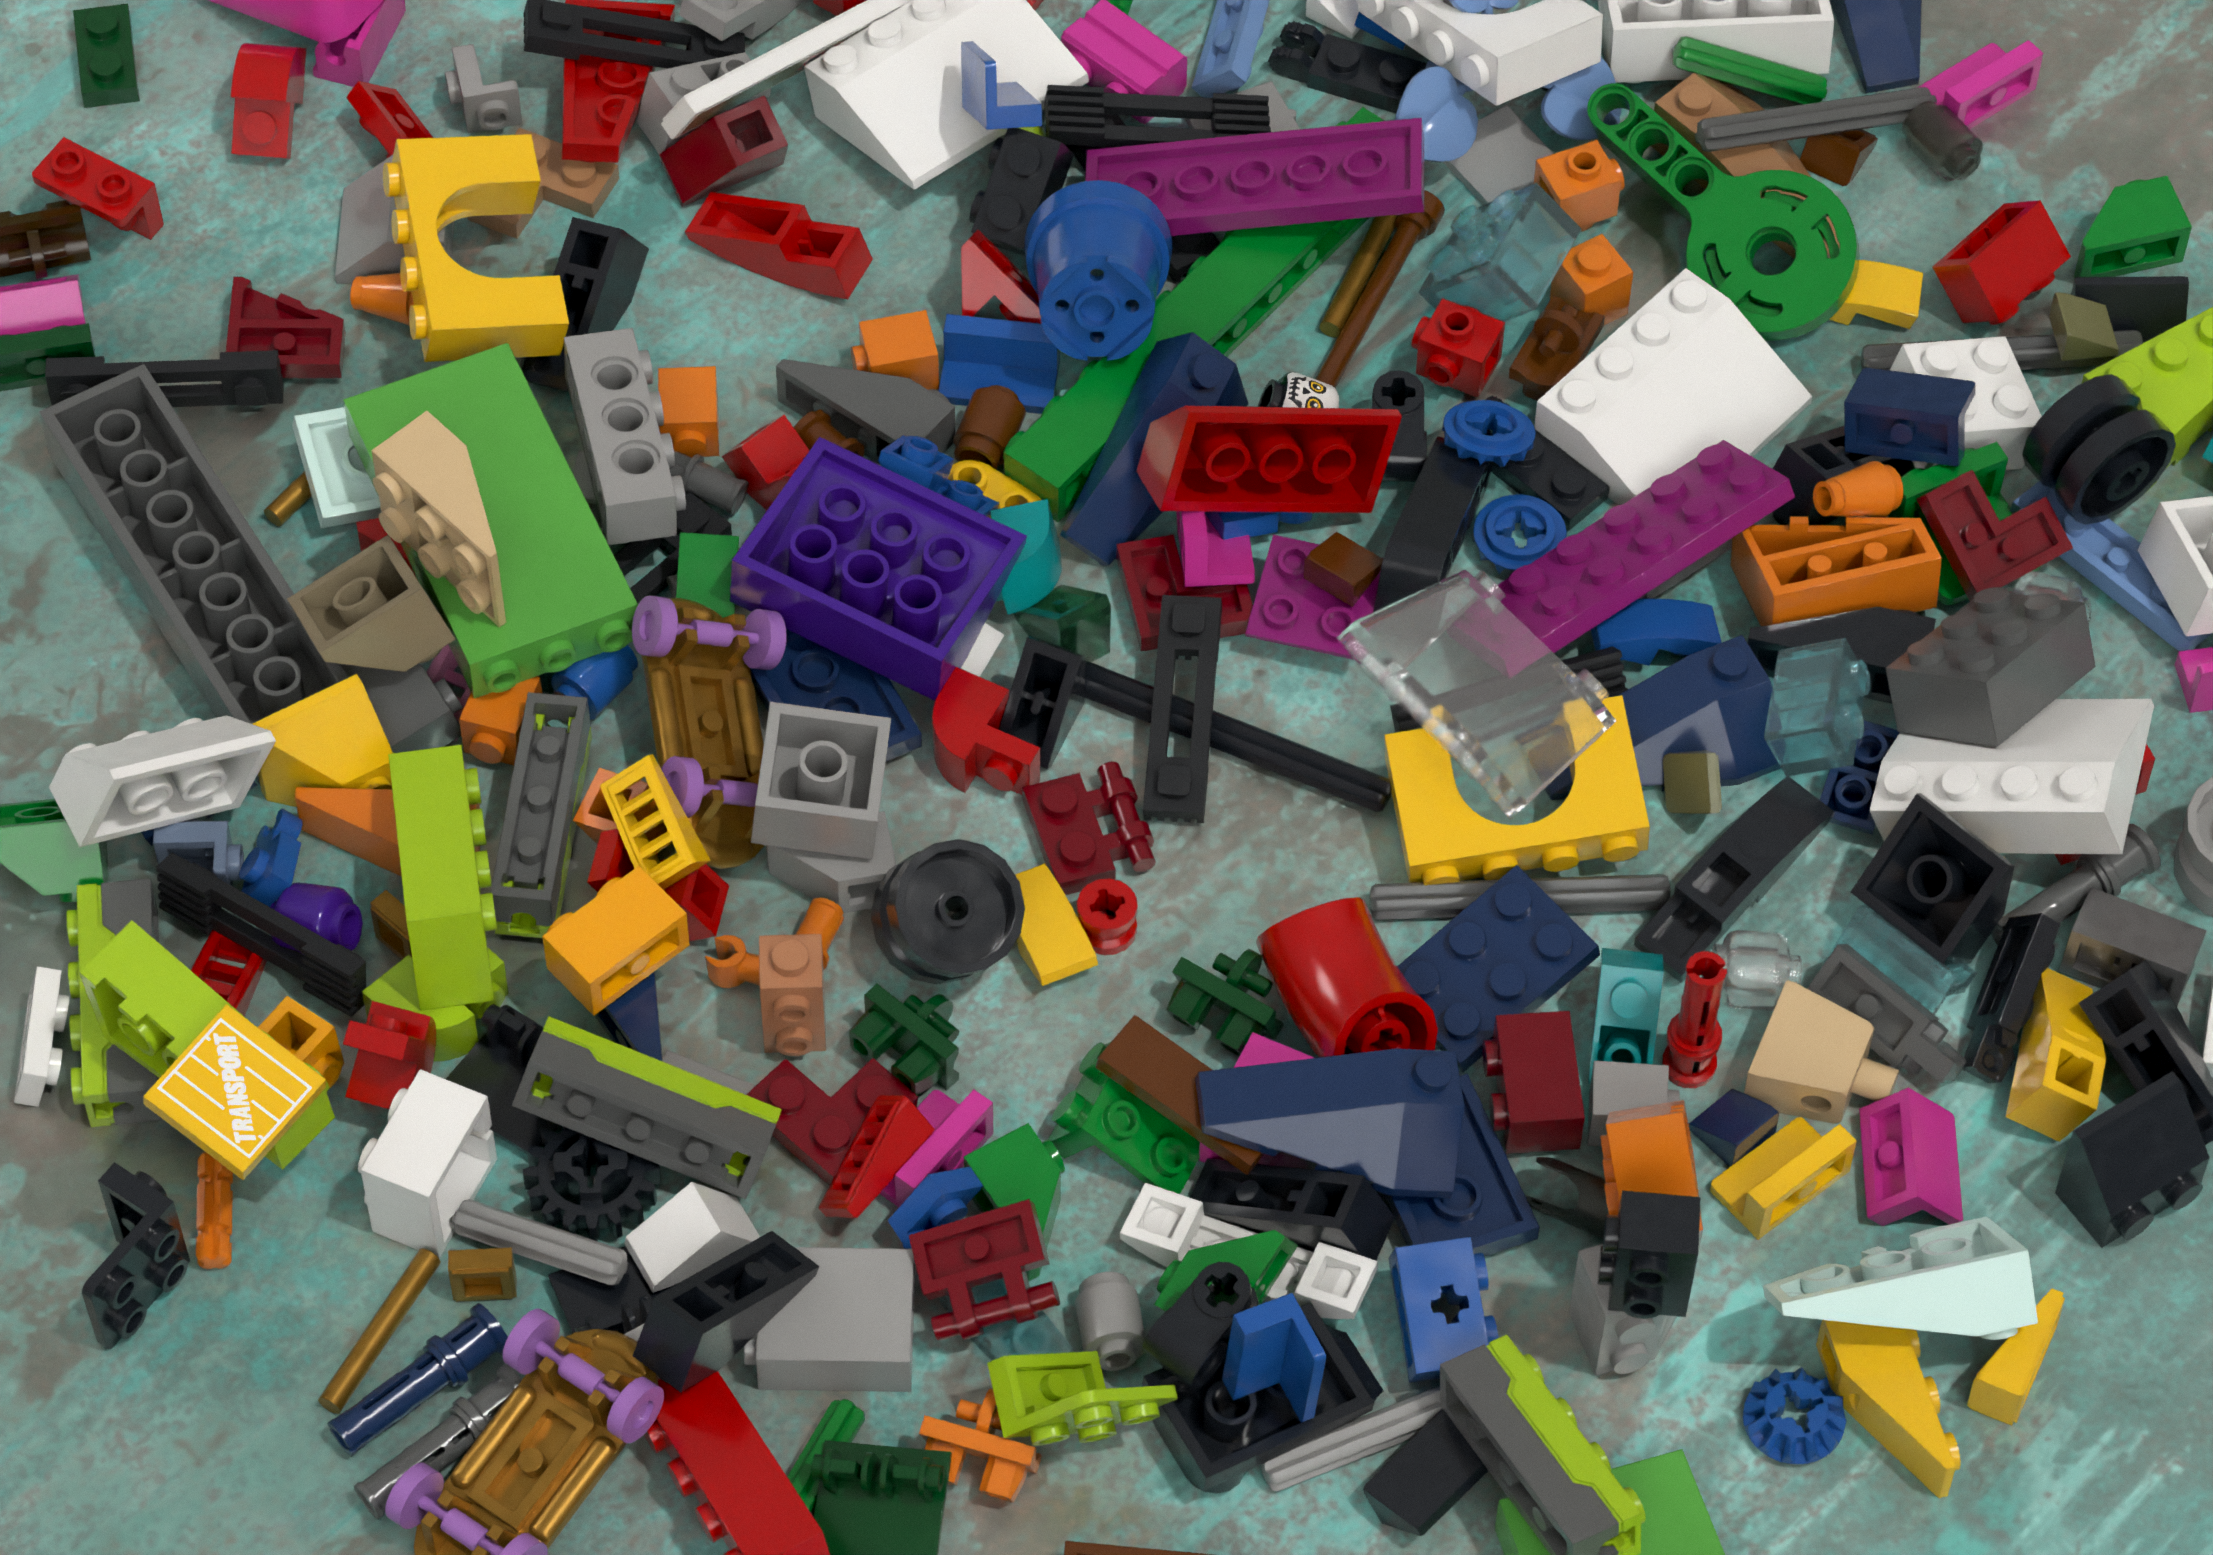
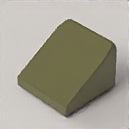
(2081, 328)
(1692, 782)

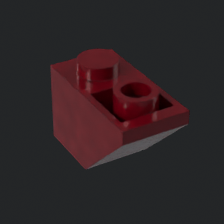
(725, 151)

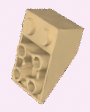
(437, 509)

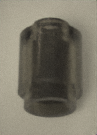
(1942, 141)

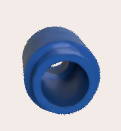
(597, 678)

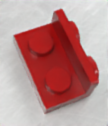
(101, 188)

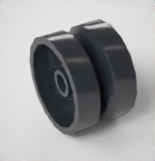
(2098, 449)
(981, 920)

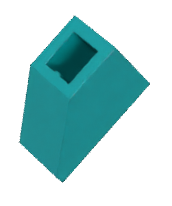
(1626, 1007)

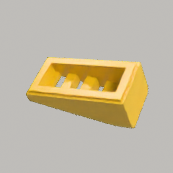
(680, 832)
(2009, 1374)

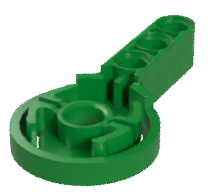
(1740, 221)

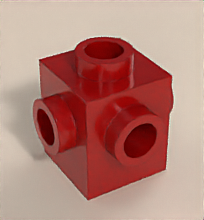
(1458, 347)

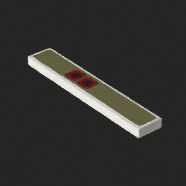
(771, 67)

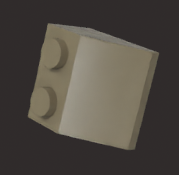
(372, 613)

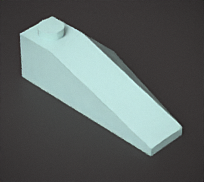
(1949, 1281)

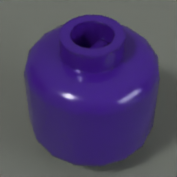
(323, 910)

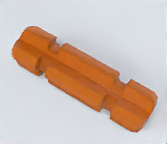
(213, 1213)

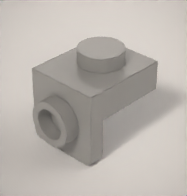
(482, 105)

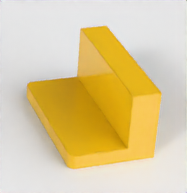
(1783, 1174)

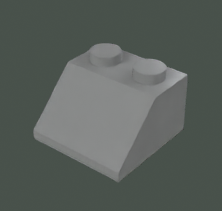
(366, 230)
(1611, 1337)

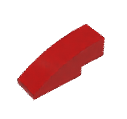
(782, 243)

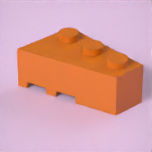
(1836, 568)
(1648, 1153)

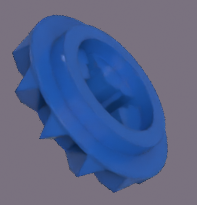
(1468, 421)
(1497, 520)
(1783, 1438)

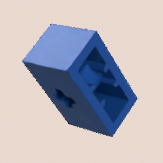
(1419, 1279)

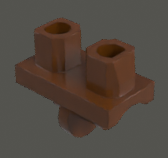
(1554, 347)

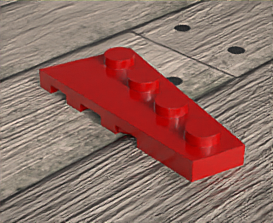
(605, 93)

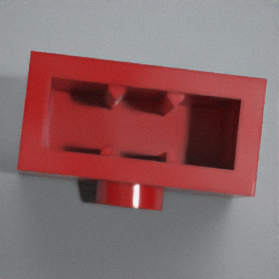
(2002, 263)

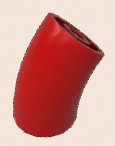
(1344, 982)

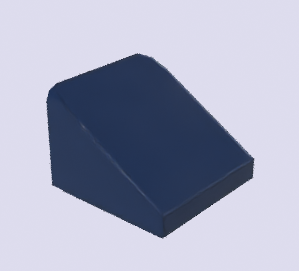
(1735, 1125)

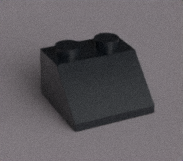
(2134, 1162)

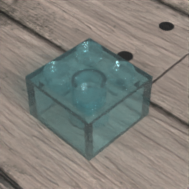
(1502, 254)

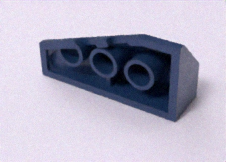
(1882, 40)
(1114, 500)
(1700, 703)
(1355, 1113)

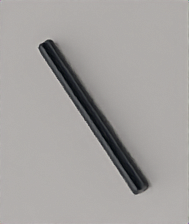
(1244, 741)

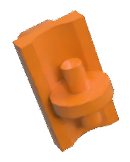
(1006, 1458)

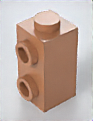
(792, 993)

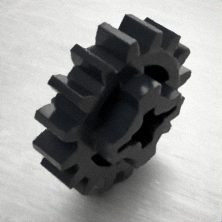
(560, 1183)

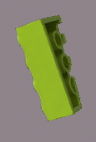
(2172, 379)
(443, 875)
(157, 1009)

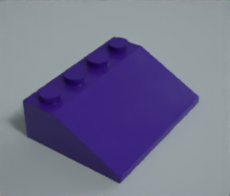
(876, 567)

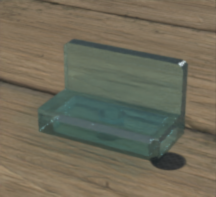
(1904, 960)

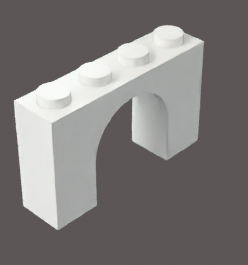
(1496, 52)

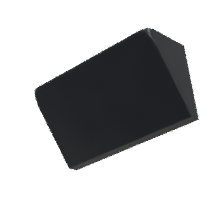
(2138, 302)
(1425, 1477)

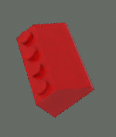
(1268, 458)

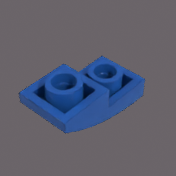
(924, 464)
(1655, 625)

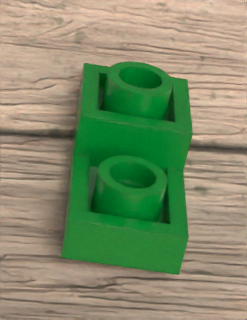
(706, 570)

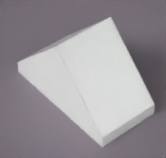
(689, 1235)

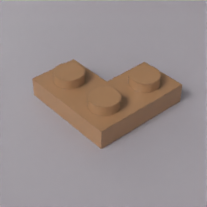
(567, 183)

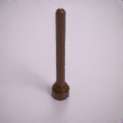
(1409, 230)

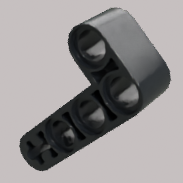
(1432, 523)

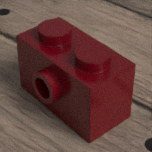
(1535, 1082)

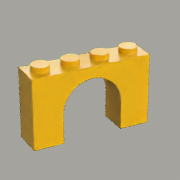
(453, 307)
(1454, 844)

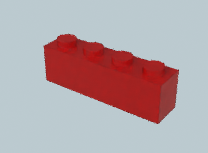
(731, 1473)

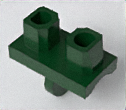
(1201, 990)
(915, 1031)

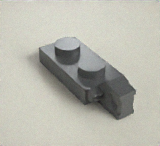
(1903, 1028)

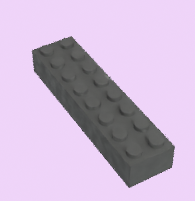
(185, 547)

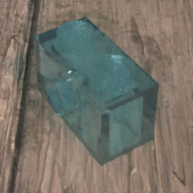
(1816, 707)

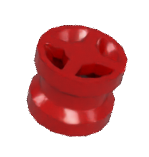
(1108, 933)

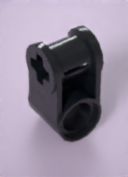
(1409, 451)
(1196, 1330)

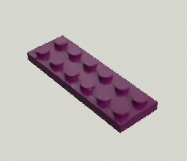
(1274, 176)
(1643, 543)

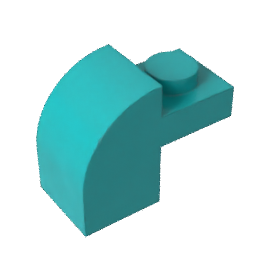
(1040, 560)

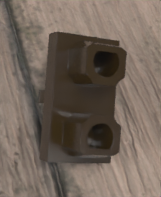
(42, 239)

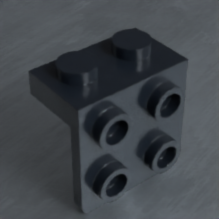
(146, 1261)

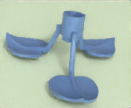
(1452, 120)

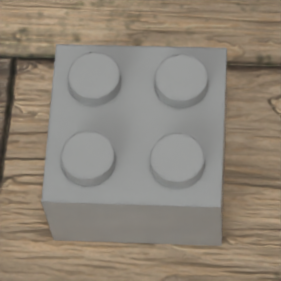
(820, 780)

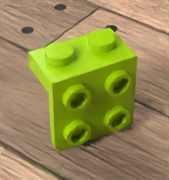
(1067, 1395)

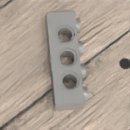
(622, 436)

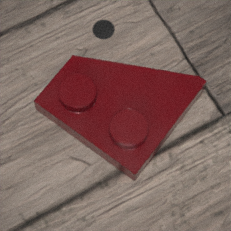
(306, 339)

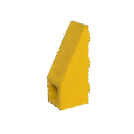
(2057, 1060)
(1890, 1396)

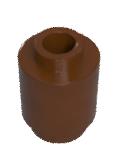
(988, 425)

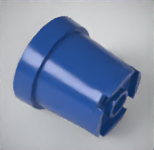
(1103, 229)

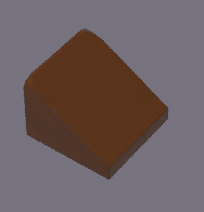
(1838, 154)
(1342, 568)

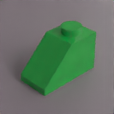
(2135, 231)
(1019, 1170)
(1258, 1255)

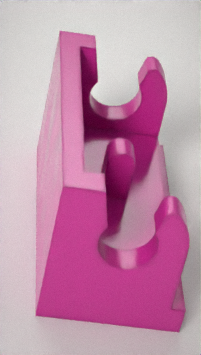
(360, 52)

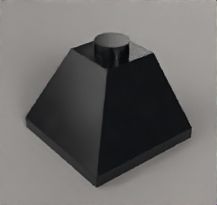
(1937, 883)

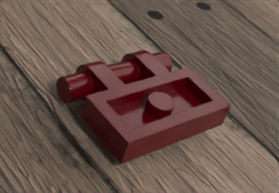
(1069, 832)
(977, 1252)

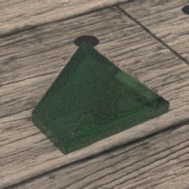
(1072, 620)

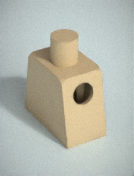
(1815, 1058)

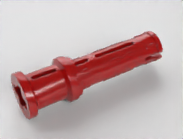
(1695, 1032)

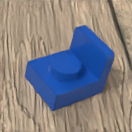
(935, 1202)

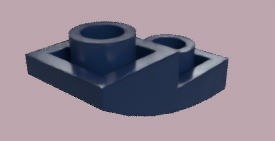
(1852, 787)

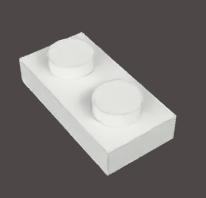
(38, 1059)

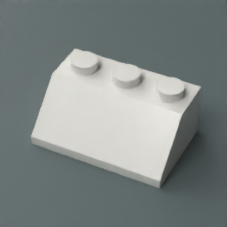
(159, 777)

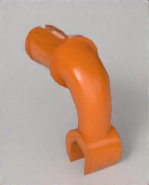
(739, 966)

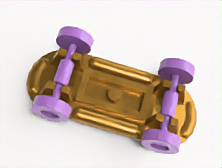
(708, 713)
(539, 1450)

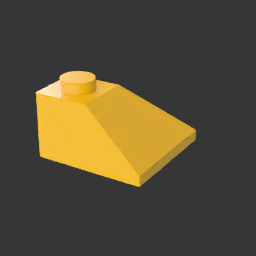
(326, 743)

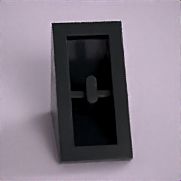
(1045, 697)

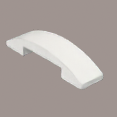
(1170, 1224)

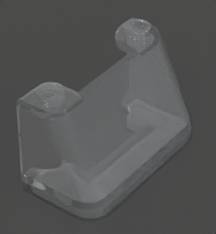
(1481, 685)

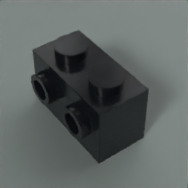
(1023, 176)
(1650, 1254)

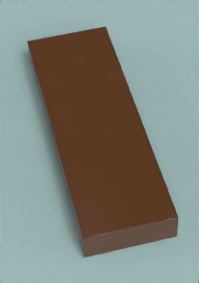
(1165, 1080)

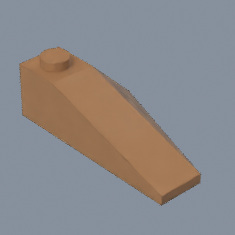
(1704, 98)

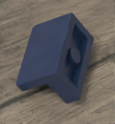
(1907, 416)

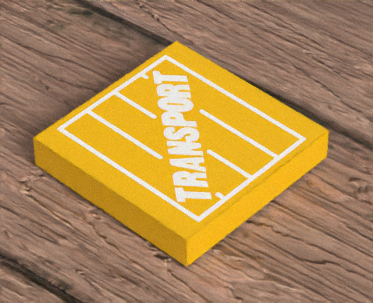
(234, 1092)

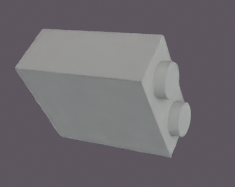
(843, 1327)

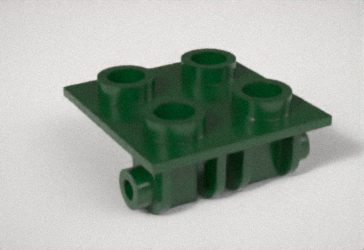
(880, 1498)

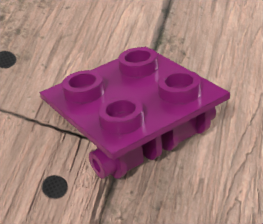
(1297, 611)

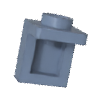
(202, 843)

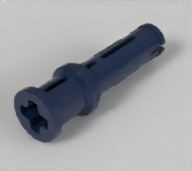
(442, 1364)

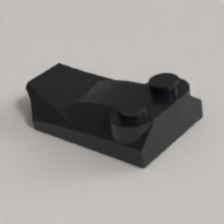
(1225, 1437)

